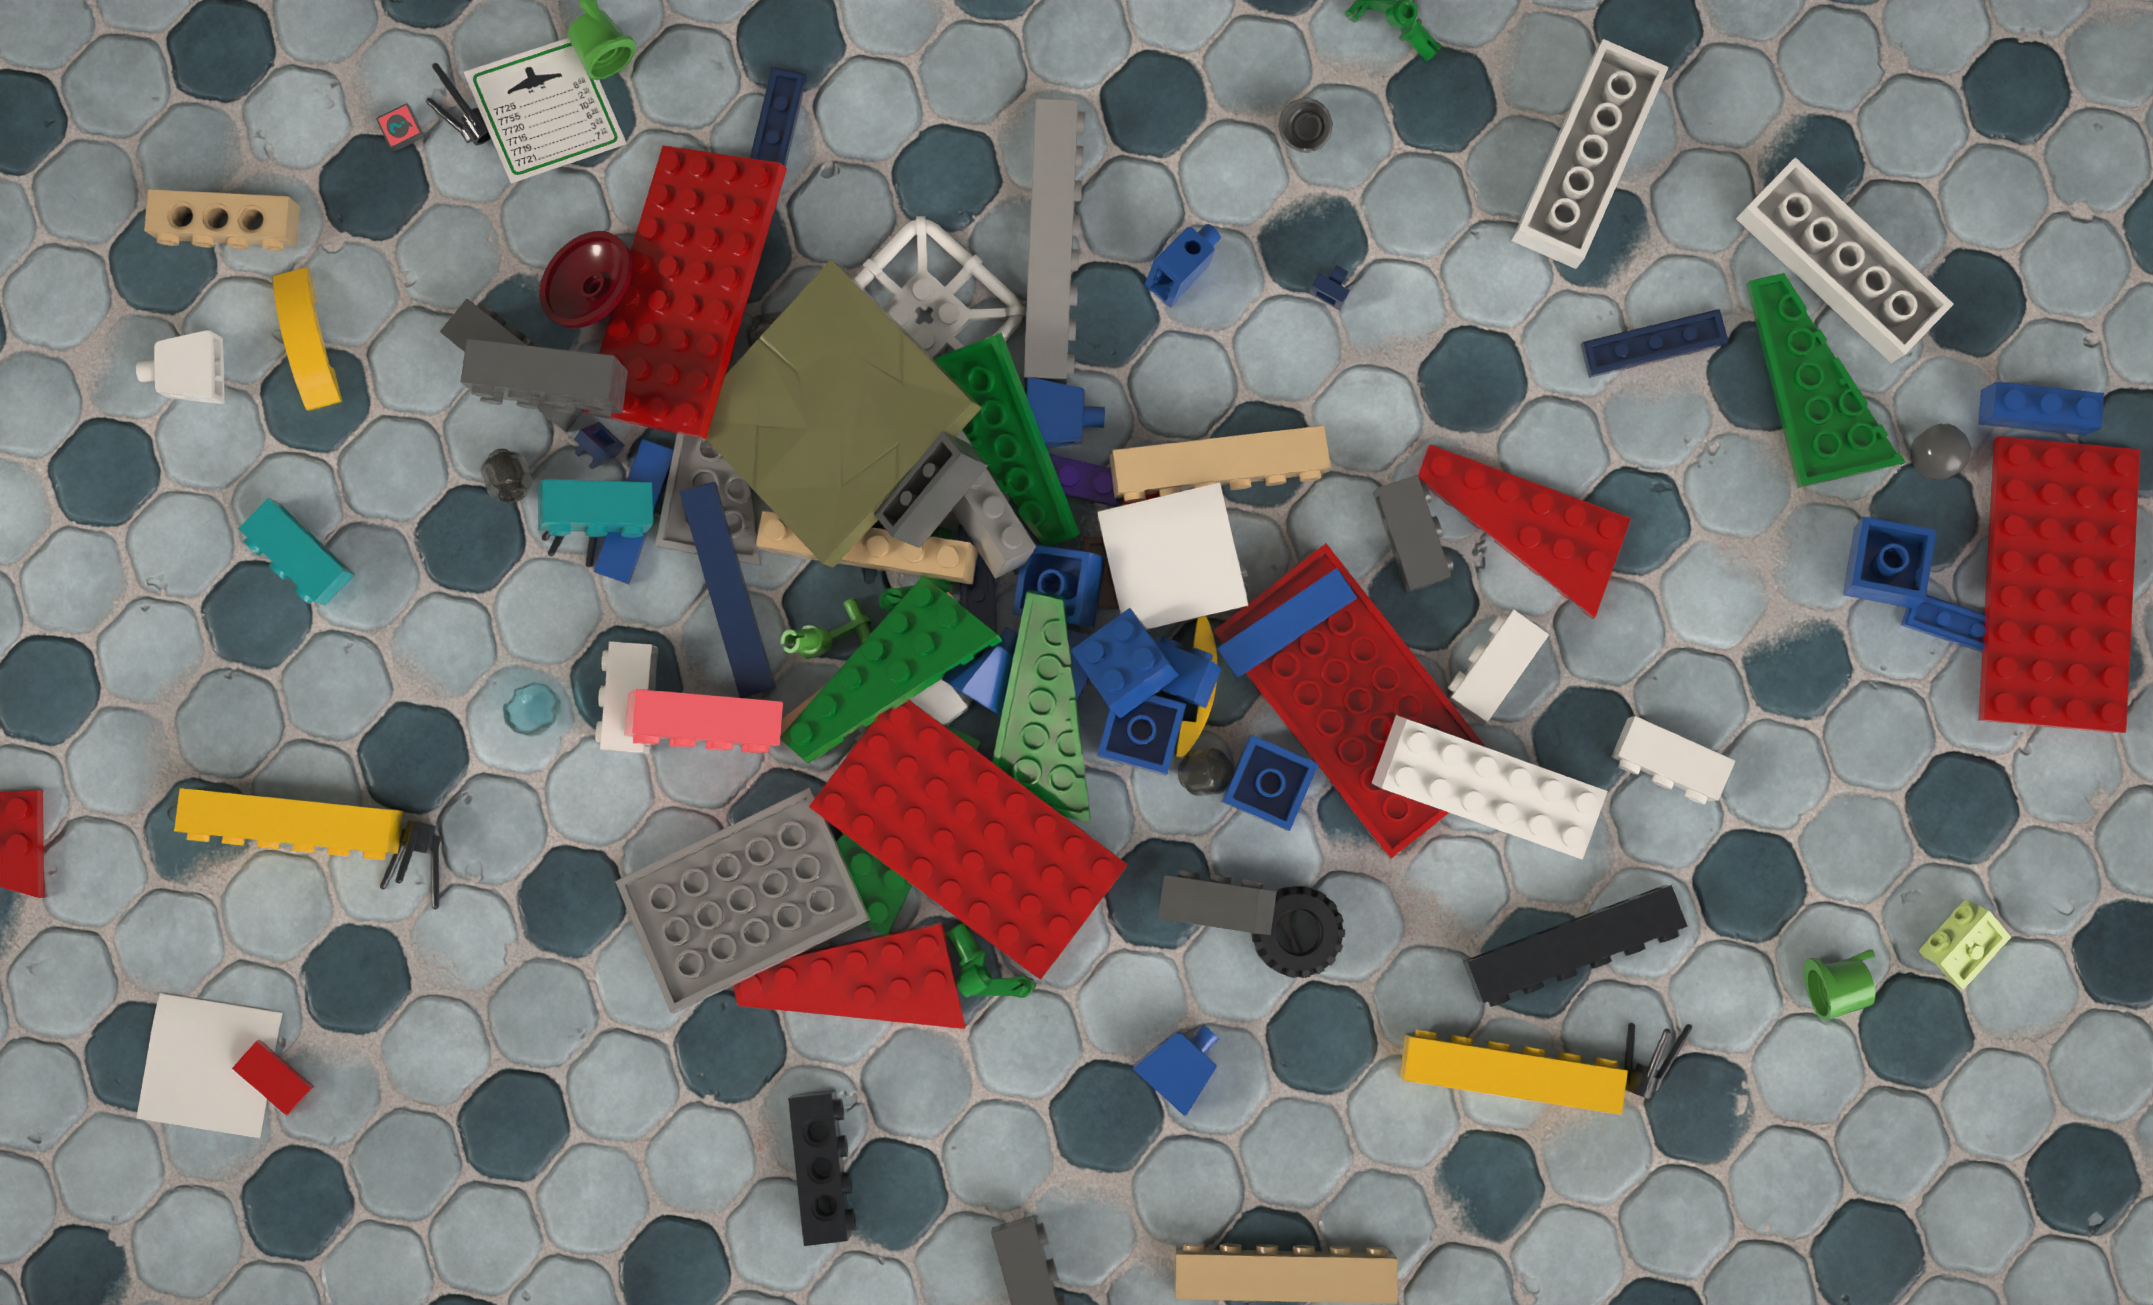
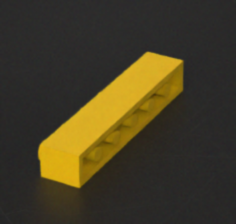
(288, 821)
(1513, 1073)

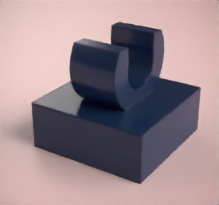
(1331, 289)
(598, 443)

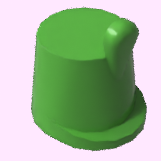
(599, 42)
(1839, 986)

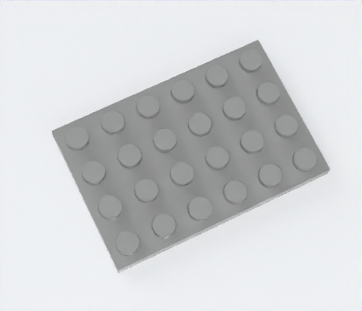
(741, 901)

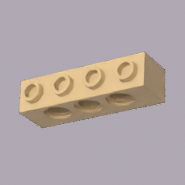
(168, 208)

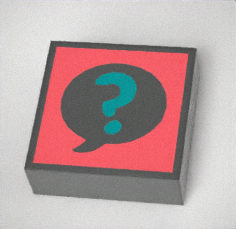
(400, 127)

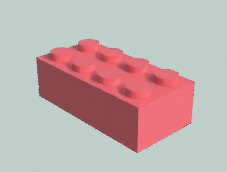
(703, 718)

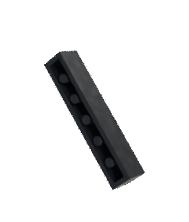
(1575, 944)

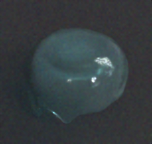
(533, 710)

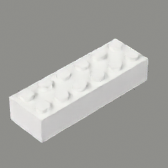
(1590, 154)
(1844, 261)
(1489, 787)

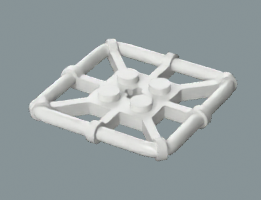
(926, 292)

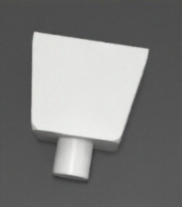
(187, 367)

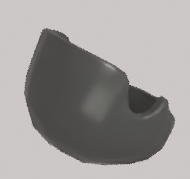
(1305, 125)
(1940, 452)

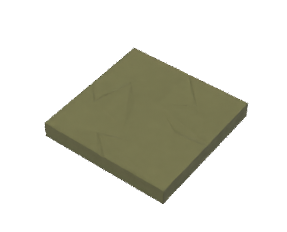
(833, 412)

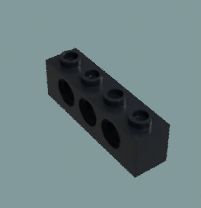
(816, 1224)

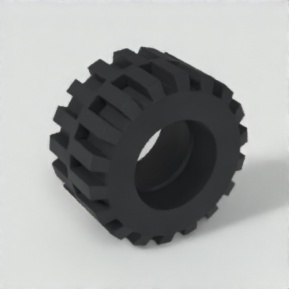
(1328, 941)

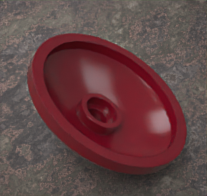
(586, 279)

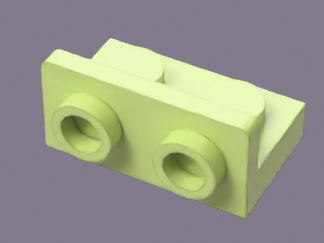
(1965, 943)

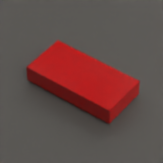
(273, 1077)

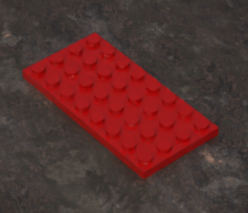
(689, 285)
(2059, 585)
(1342, 693)
(968, 836)

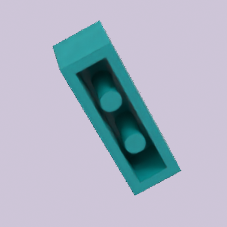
(595, 507)
(295, 553)

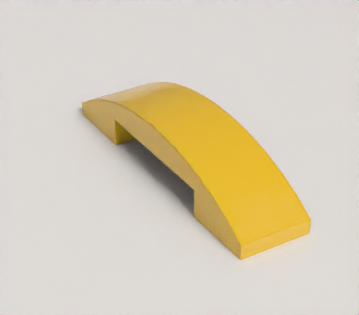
(304, 339)
(1188, 730)

